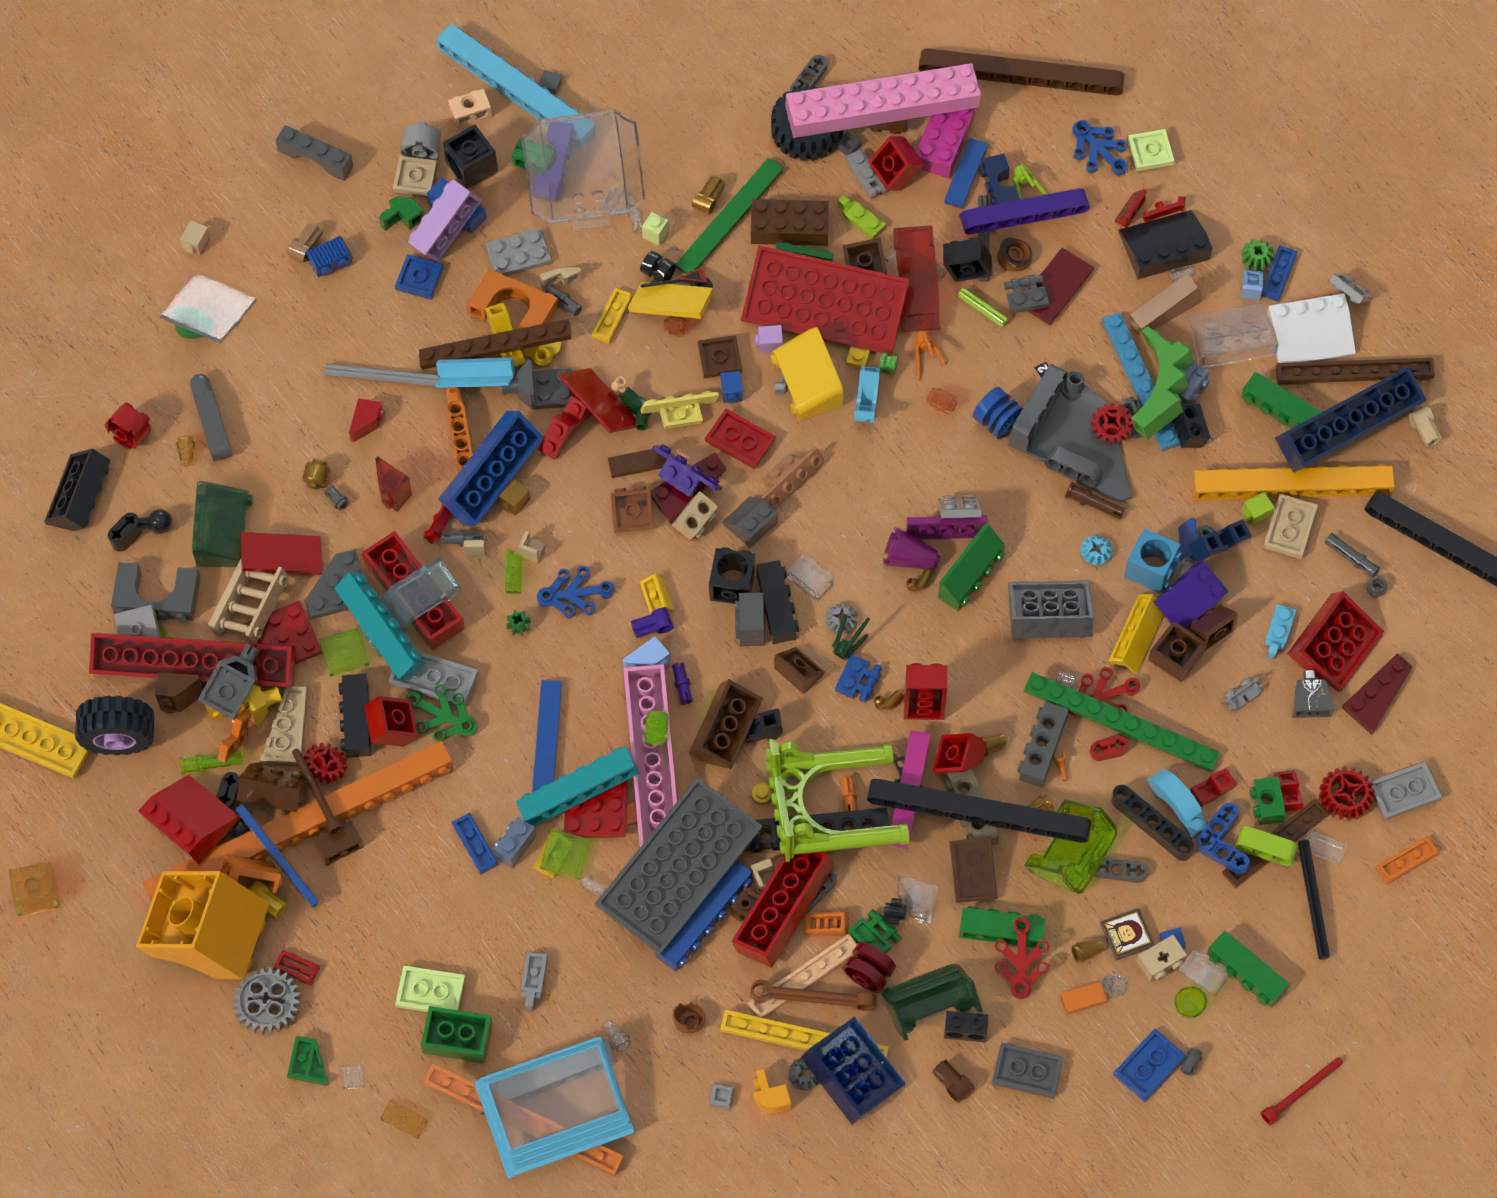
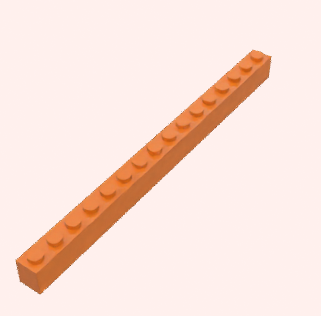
(343, 803)

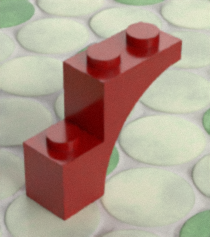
(563, 426)

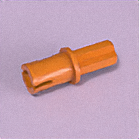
(849, 796)

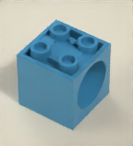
(1153, 545)

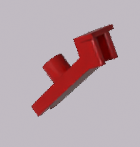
(1162, 210)
(438, 525)

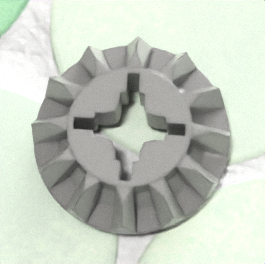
(833, 622)

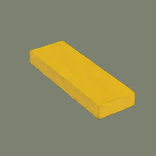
(612, 315)

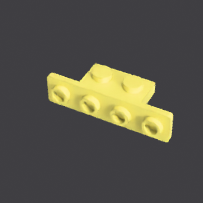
(680, 410)

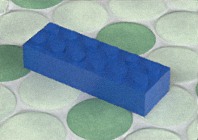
(491, 468)

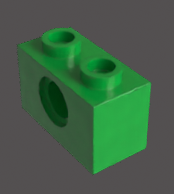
(1269, 789)

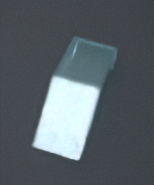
(417, 594)

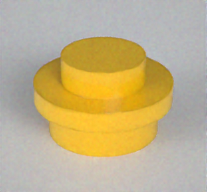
(761, 793)

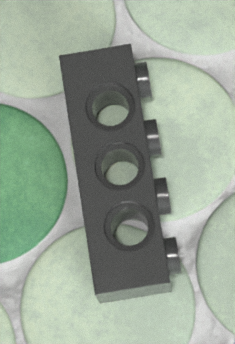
(1036, 773)

